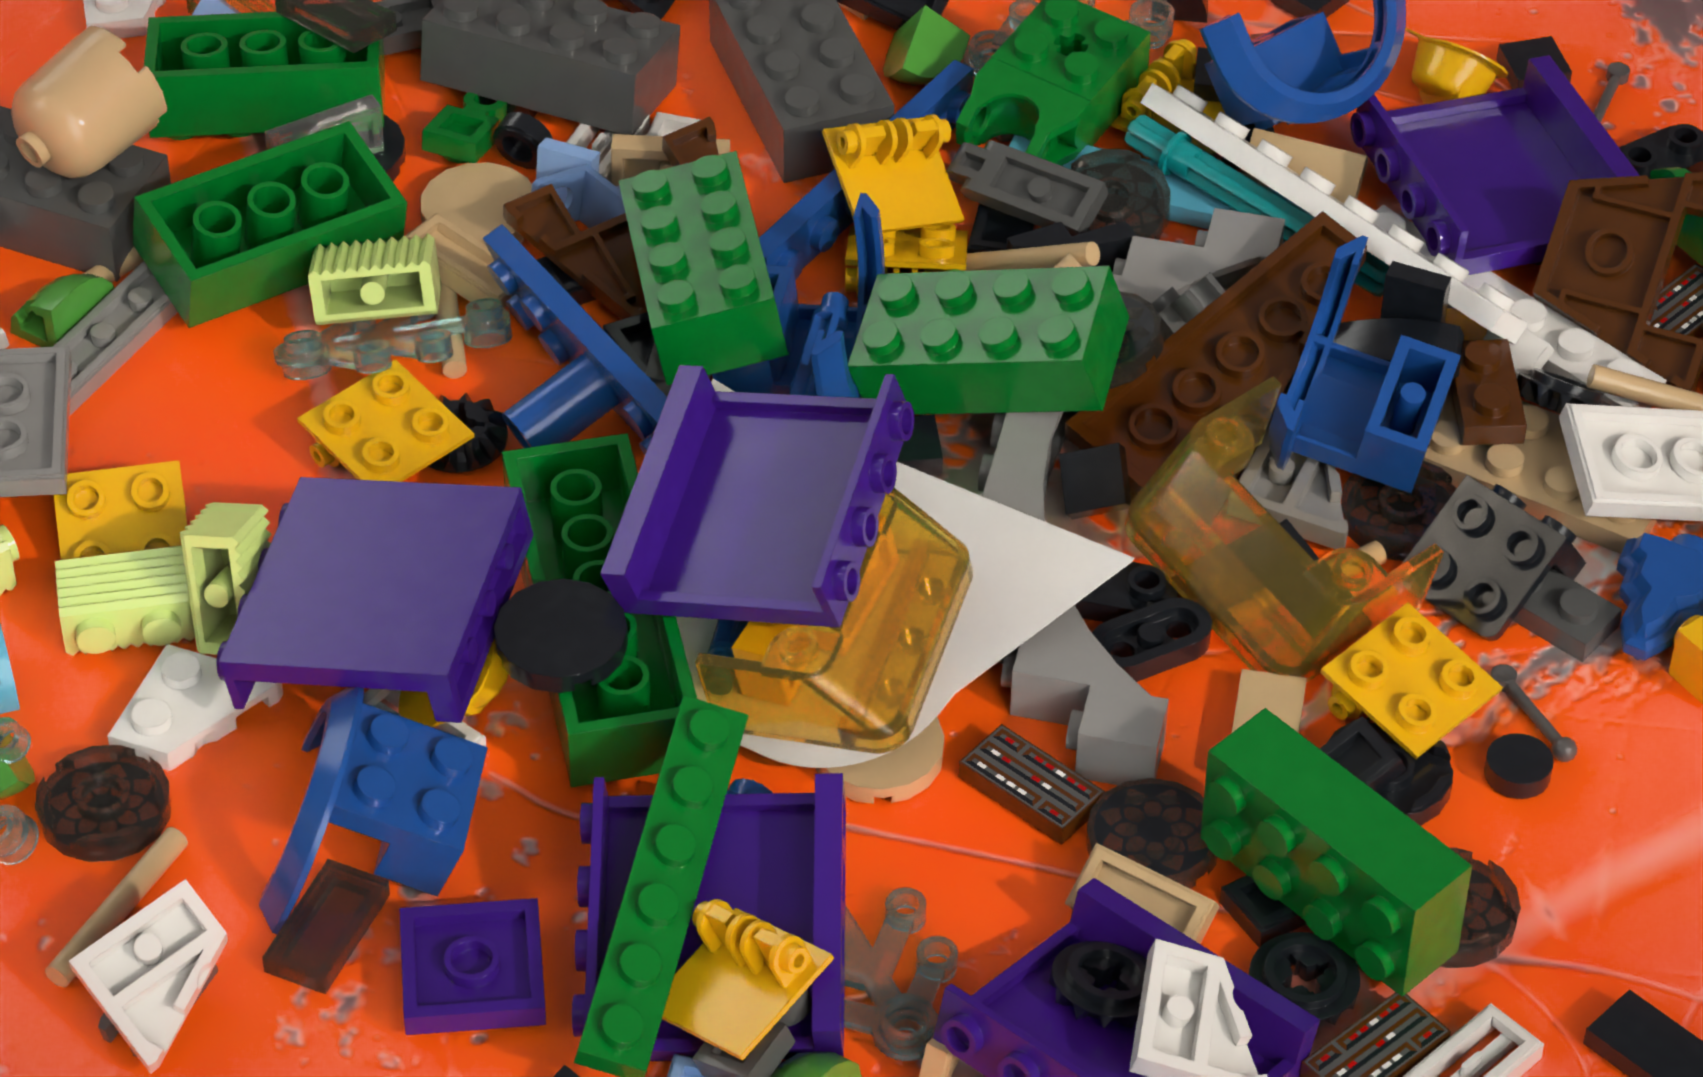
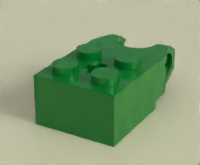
(1056, 80)

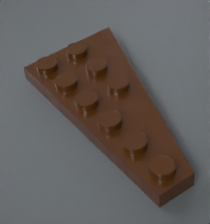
(1219, 354)

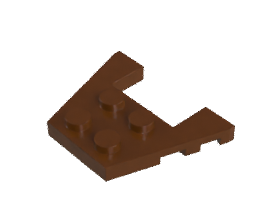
(604, 254)
(1612, 262)

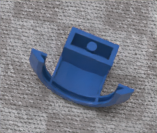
(1297, 67)
(830, 353)
(1355, 406)
(386, 782)

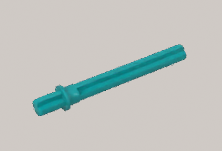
(1180, 156)

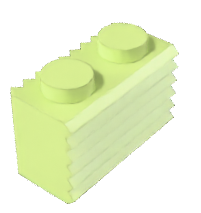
(374, 280)
(221, 565)
(123, 600)

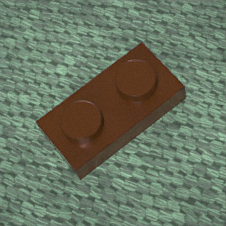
(1488, 395)

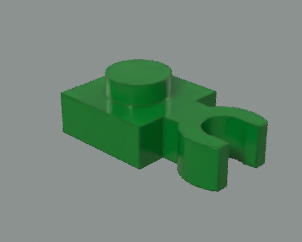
(464, 133)

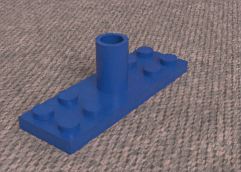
(598, 370)

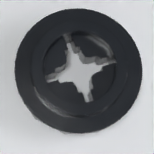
(1554, 390)
(489, 436)
(1310, 959)
(1089, 966)

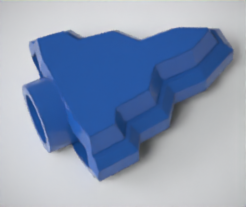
(1660, 590)

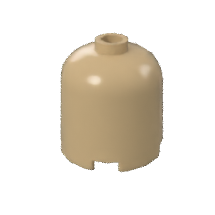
(85, 106)

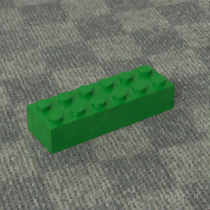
(574, 508)

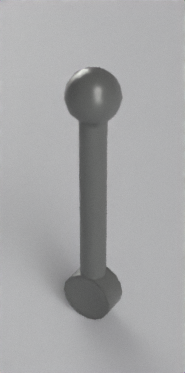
(1616, 75)
(1563, 748)

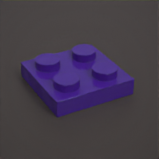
(472, 966)

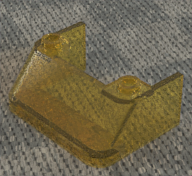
(1245, 568)
(872, 675)

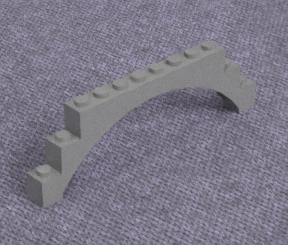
(1063, 668)

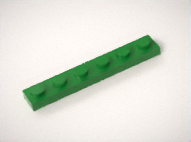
(661, 890)

